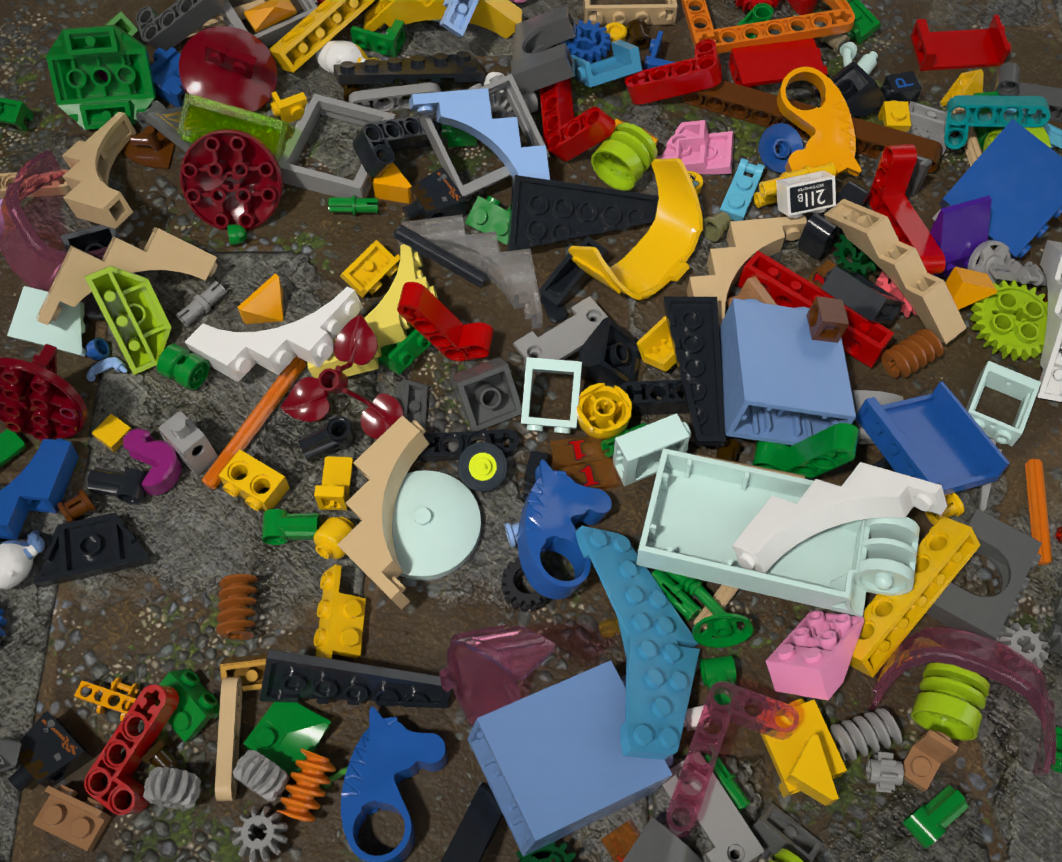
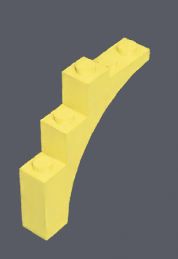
(384, 318)

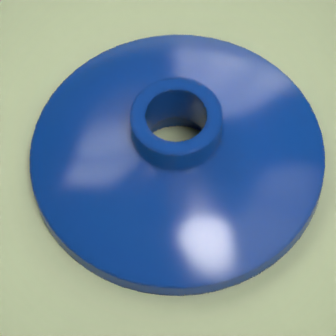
(786, 140)

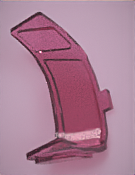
(19, 242)
(982, 657)
(487, 662)

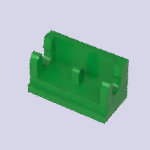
(14, 112)

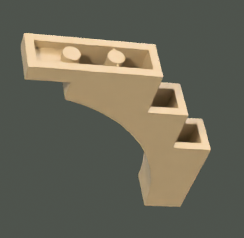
(744, 240)
(160, 253)
(902, 264)
(371, 541)

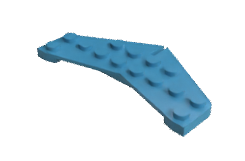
(655, 644)

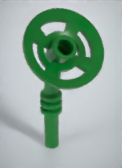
(720, 623)

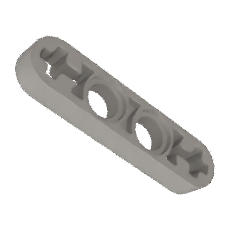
(394, 95)

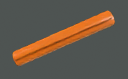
(1038, 508)

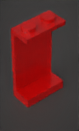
(960, 47)
(773, 61)

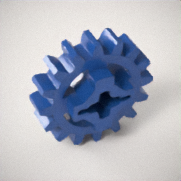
(586, 41)

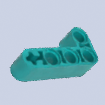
(995, 117)

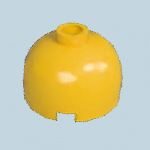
(603, 411)

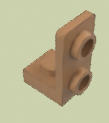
(926, 757)

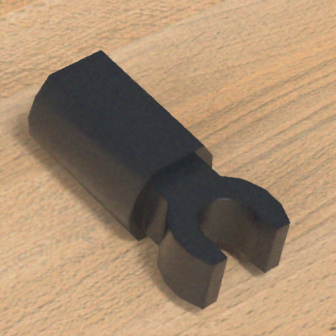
(529, 476)

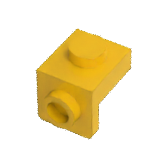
(290, 108)
(895, 115)

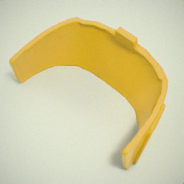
(666, 245)

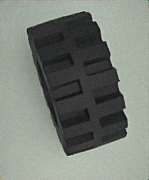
(514, 596)

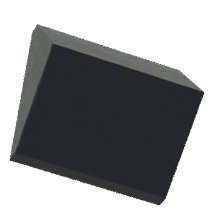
(90, 238)

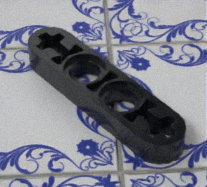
(464, 440)

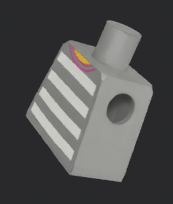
(184, 438)

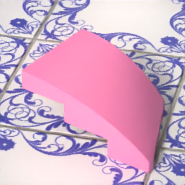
(700, 150)

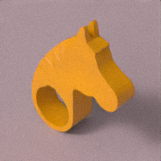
(828, 125)

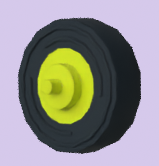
(482, 466)

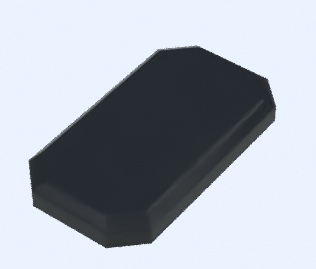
(554, 313)

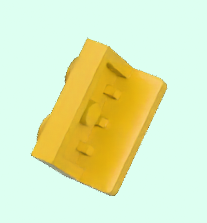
(370, 268)
(657, 346)

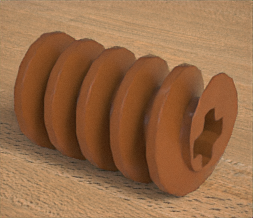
(912, 353)
(235, 605)

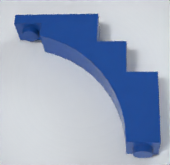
(37, 486)

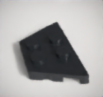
(89, 549)

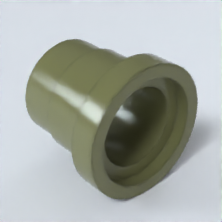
(715, 226)

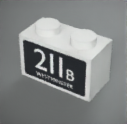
(806, 193)

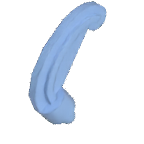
(104, 365)

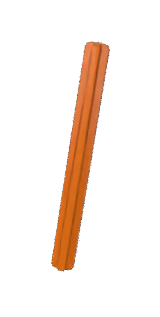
(255, 420)

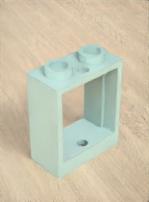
(550, 366)
(1019, 387)
(640, 451)

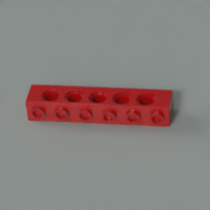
(861, 338)

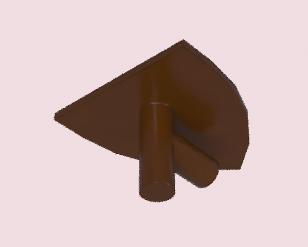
(150, 149)

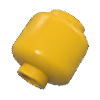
(329, 535)

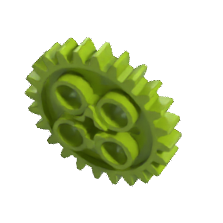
(1013, 321)

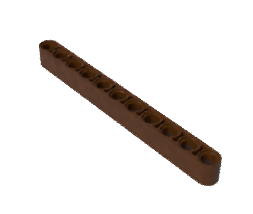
(762, 110)

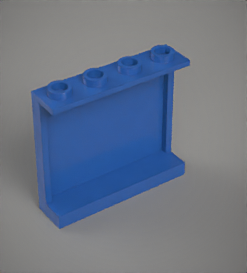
(1023, 183)
(933, 440)

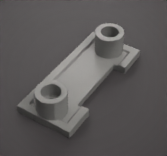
(565, 337)
(718, 819)

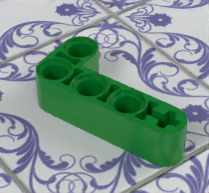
(812, 455)

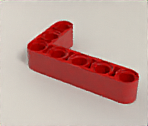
(568, 135)
(890, 200)

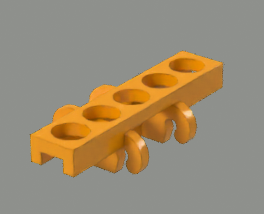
(108, 695)

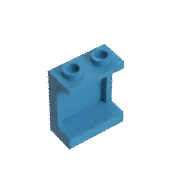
(623, 63)

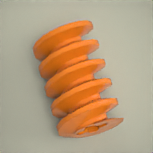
(307, 786)

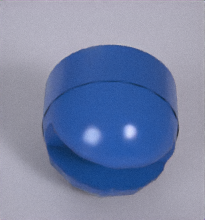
(97, 349)

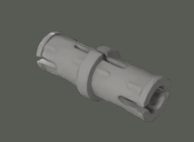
(201, 304)

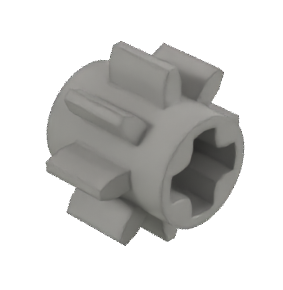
(884, 772)

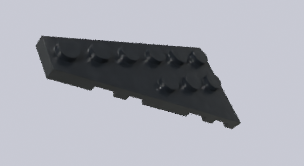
(563, 211)

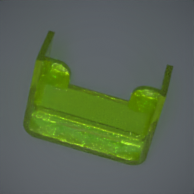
(204, 115)

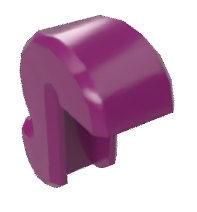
(158, 454)

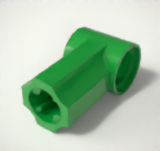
(281, 526)
(718, 670)
(929, 821)

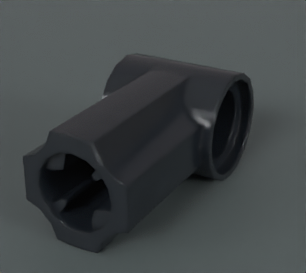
(324, 439)
(123, 485)

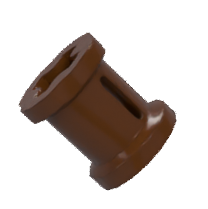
(76, 506)

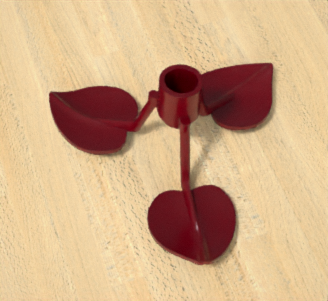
(308, 397)

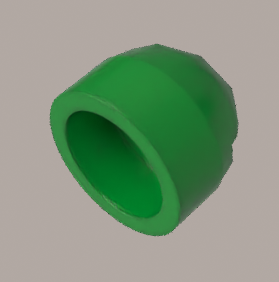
(236, 234)

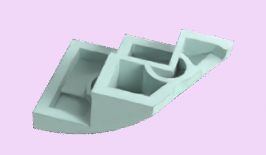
(62, 333)

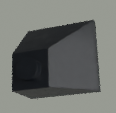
(858, 90)
(610, 355)

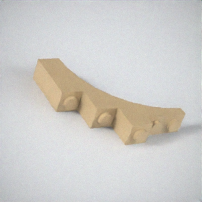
(90, 170)

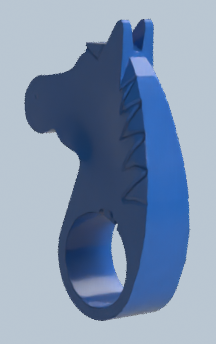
(549, 522)
(378, 764)

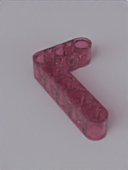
(712, 744)

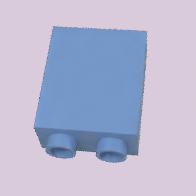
(777, 377)
(561, 758)

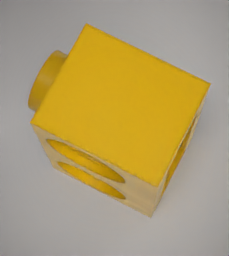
(257, 478)

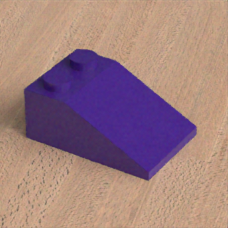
(961, 230)

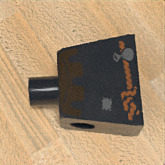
(435, 198)
(48, 754)

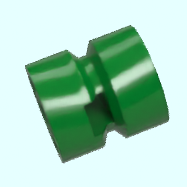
(183, 366)

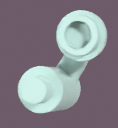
(867, 62)

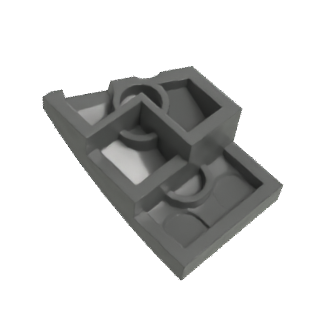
(659, 845)

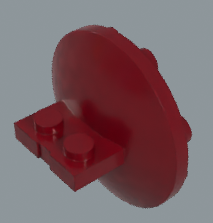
(228, 68)
(231, 179)
(38, 399)

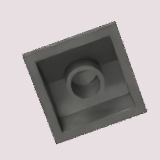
(486, 394)

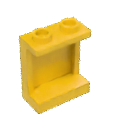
(786, 751)

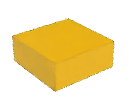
(111, 432)

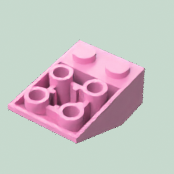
(815, 655)

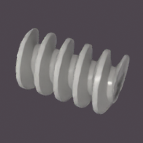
(865, 732)

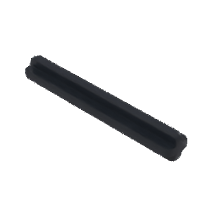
(440, 255)

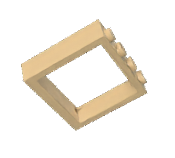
(651, 13)

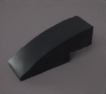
(569, 277)

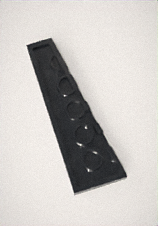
(460, 66)
(696, 346)
(312, 677)

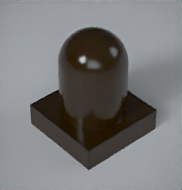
(160, 756)

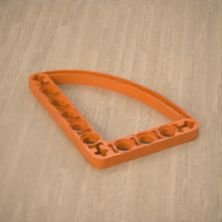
(837, 21)

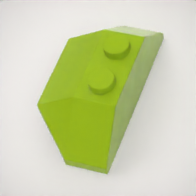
(132, 315)

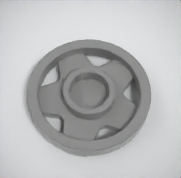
(998, 256)

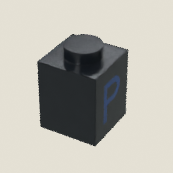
(901, 87)

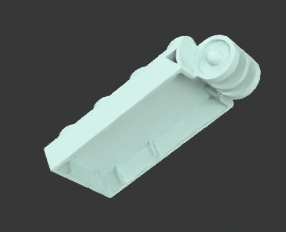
(706, 505)

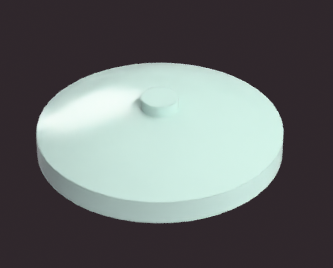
(434, 525)

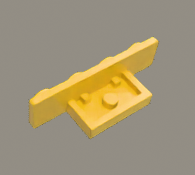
(340, 619)

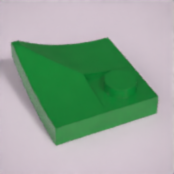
(284, 732)

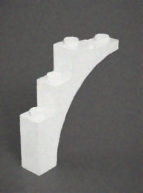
(275, 348)

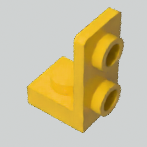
(335, 484)

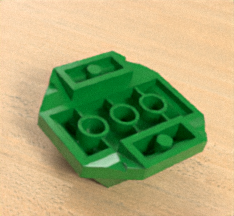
(75, 78)

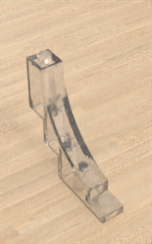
(508, 270)

